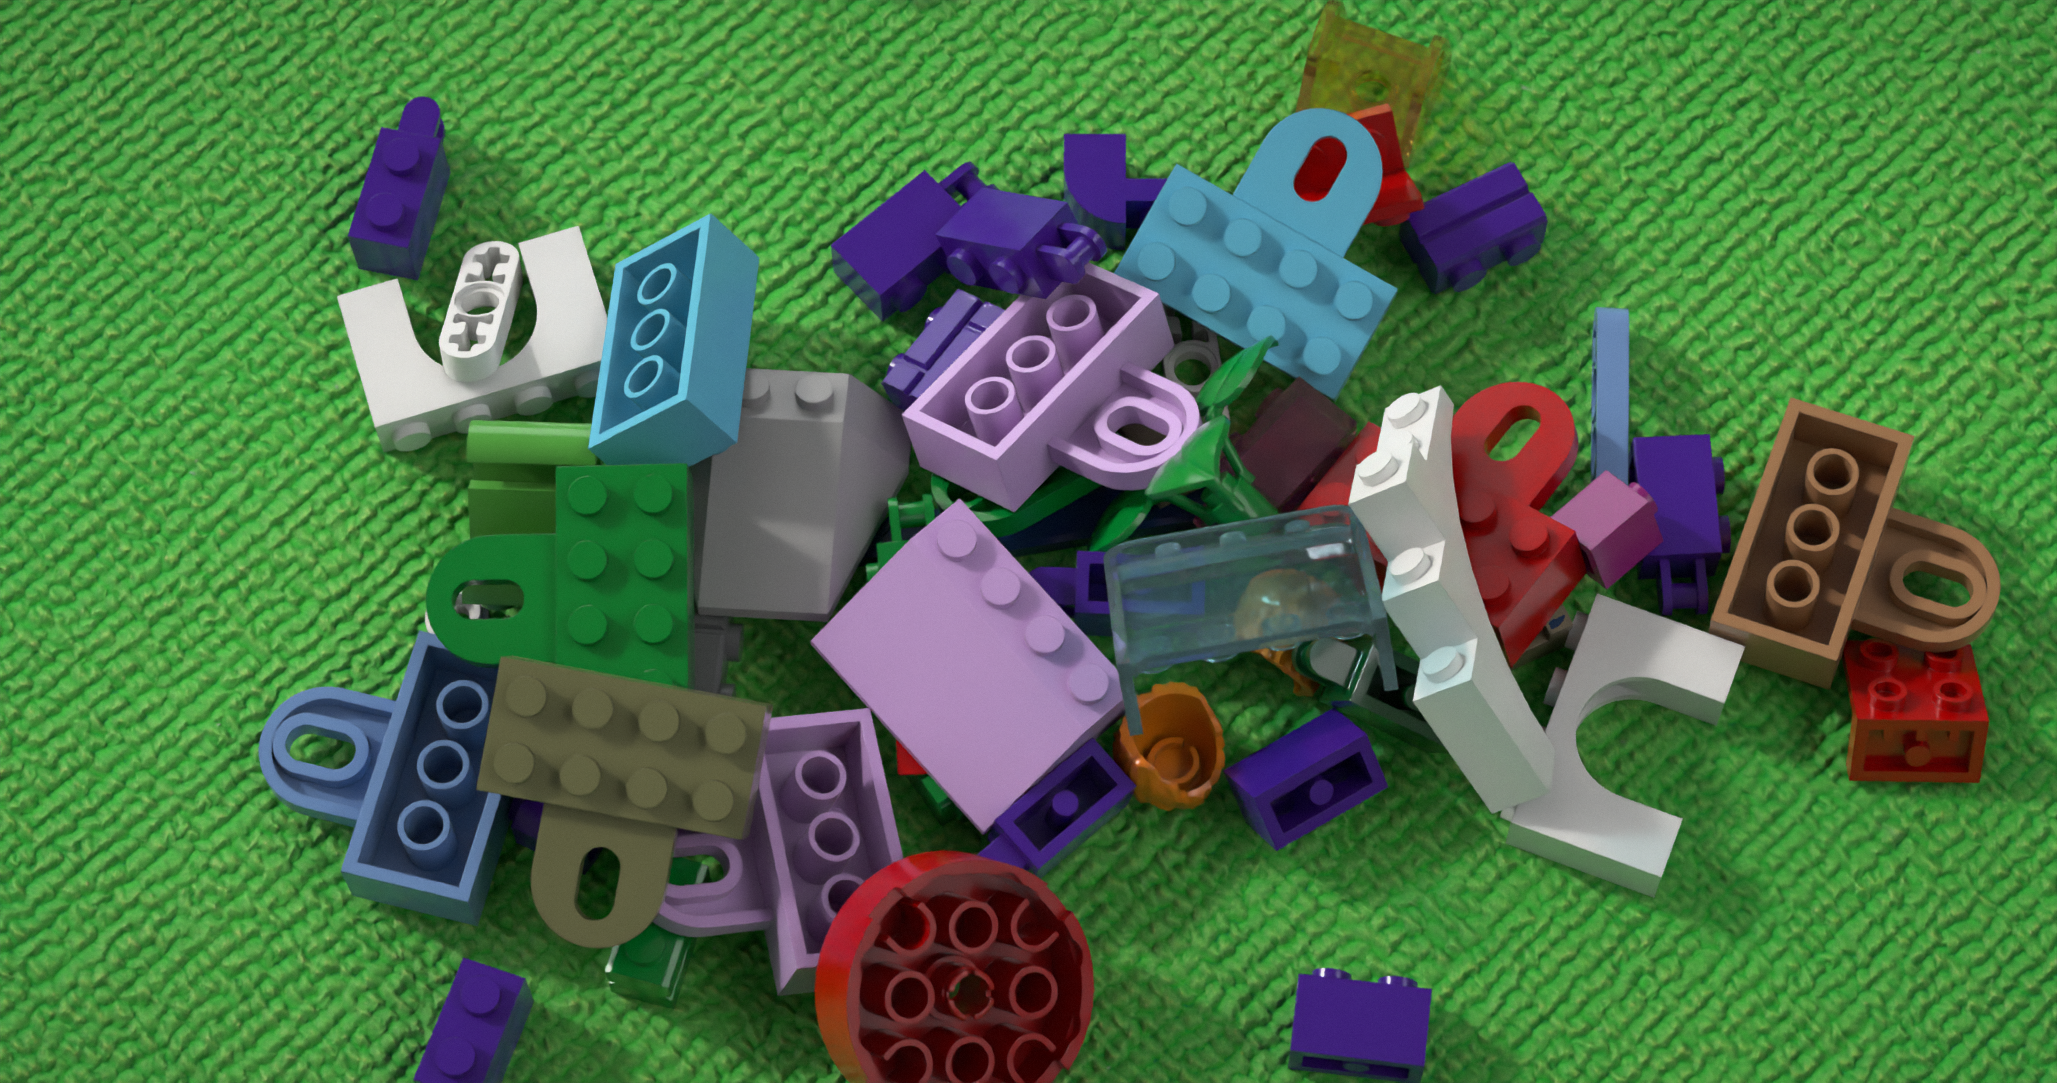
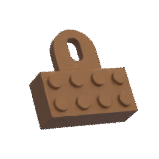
(1833, 554)

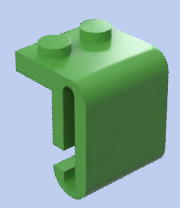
(517, 486)

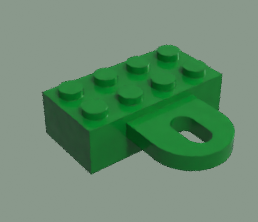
(597, 593)

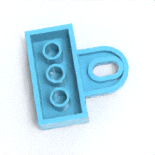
(1270, 258)

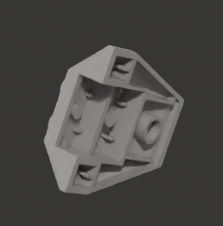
(795, 496)

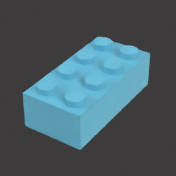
(676, 349)

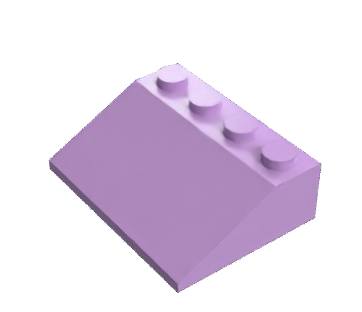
(972, 666)

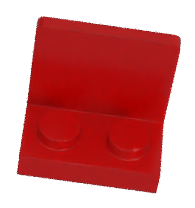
(1328, 156)
(1914, 714)

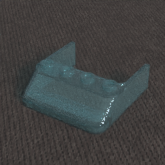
(1242, 592)

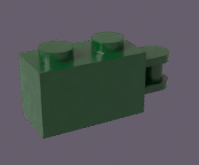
(1356, 688)

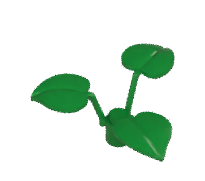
(1197, 464)

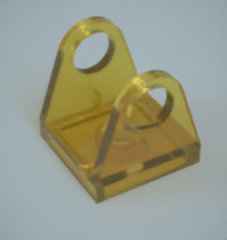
(1351, 53)

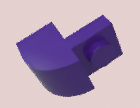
(1099, 187)

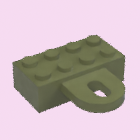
(618, 772)

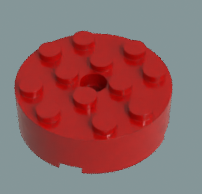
(922, 931)

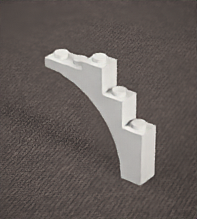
(1430, 592)

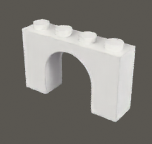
(418, 401)
(1617, 658)

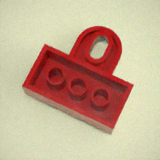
(1516, 553)

